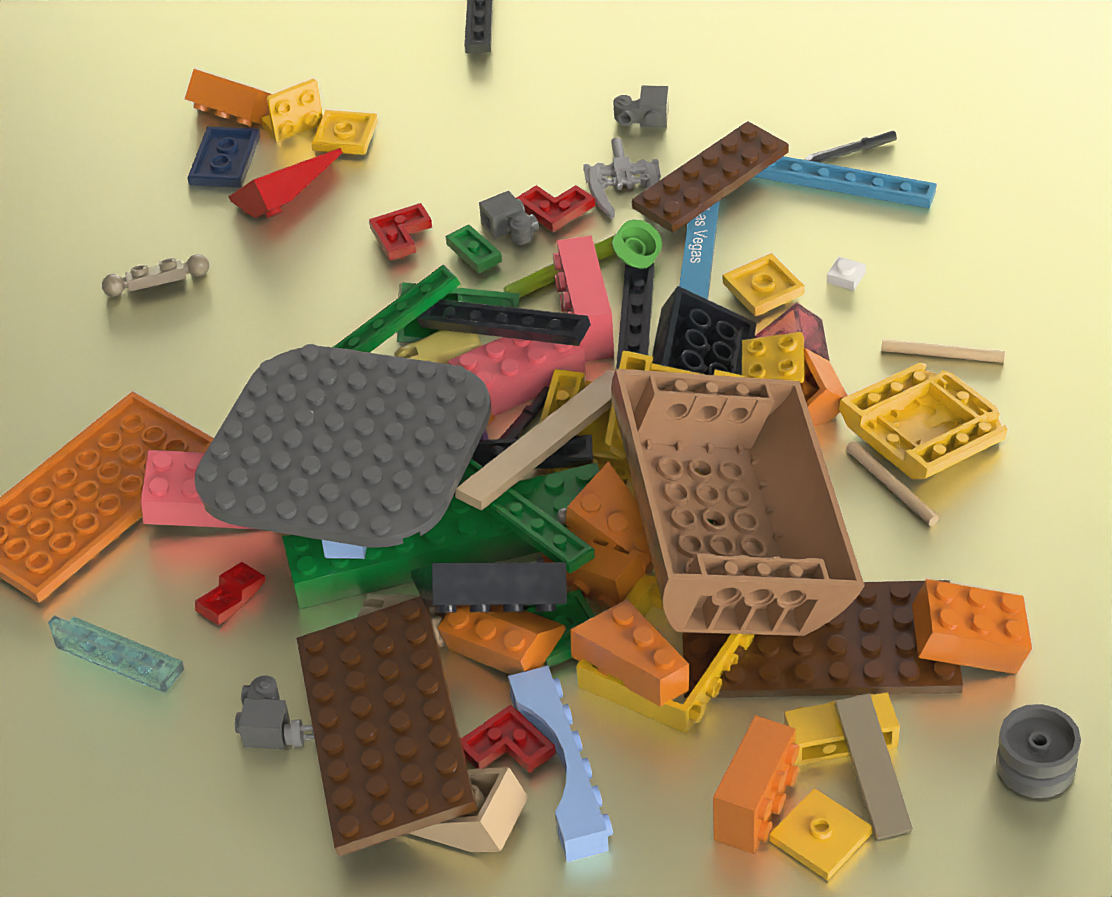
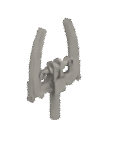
(622, 173)

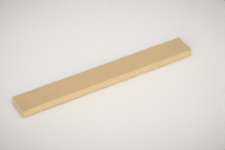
(537, 444)

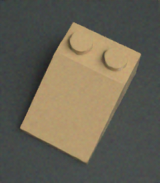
(487, 829)

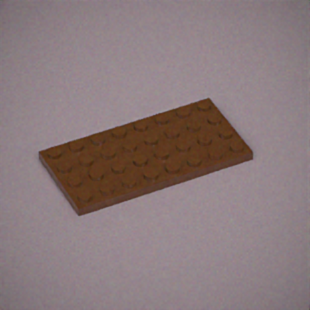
(856, 653)
(384, 726)

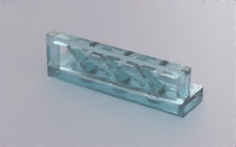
(116, 653)

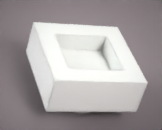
(846, 273)

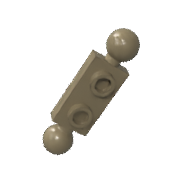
(144, 276)

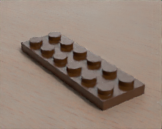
(710, 176)

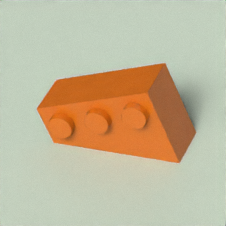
(610, 515)

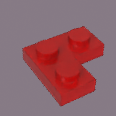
(559, 210)
(394, 230)
(507, 733)

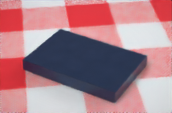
(224, 157)

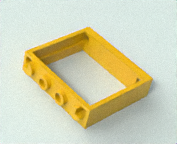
(678, 716)

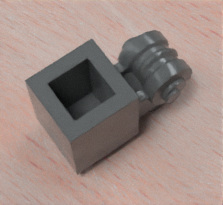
(648, 110)
(507, 215)
(262, 715)

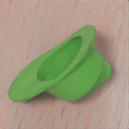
(637, 244)

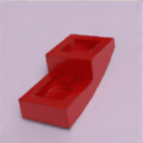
(234, 591)

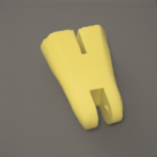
(440, 346)

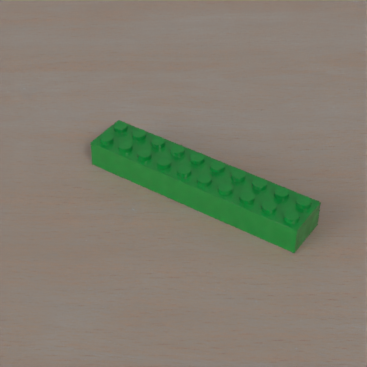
(459, 537)

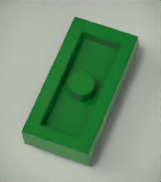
(473, 248)

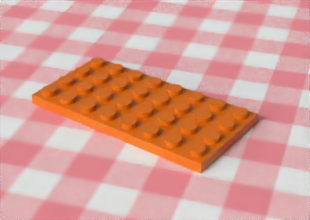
(85, 494)

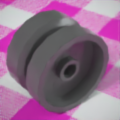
(1038, 751)

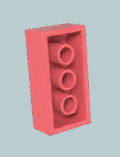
(585, 293)
(519, 368)
(171, 493)

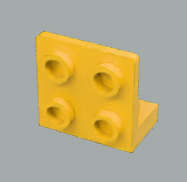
(293, 110)
(774, 357)

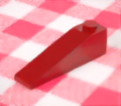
(272, 191)

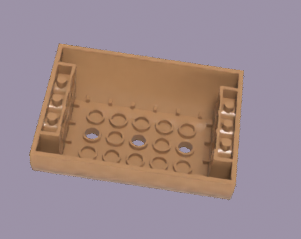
(780, 540)

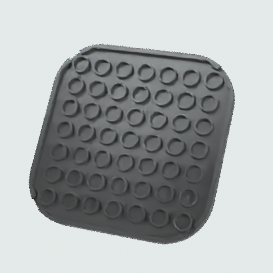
(344, 446)

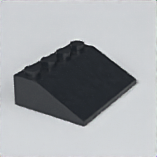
(700, 335)
(491, 584)

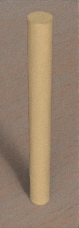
(943, 351)
(892, 483)

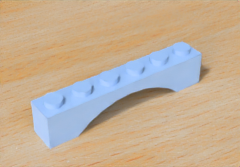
(578, 816)

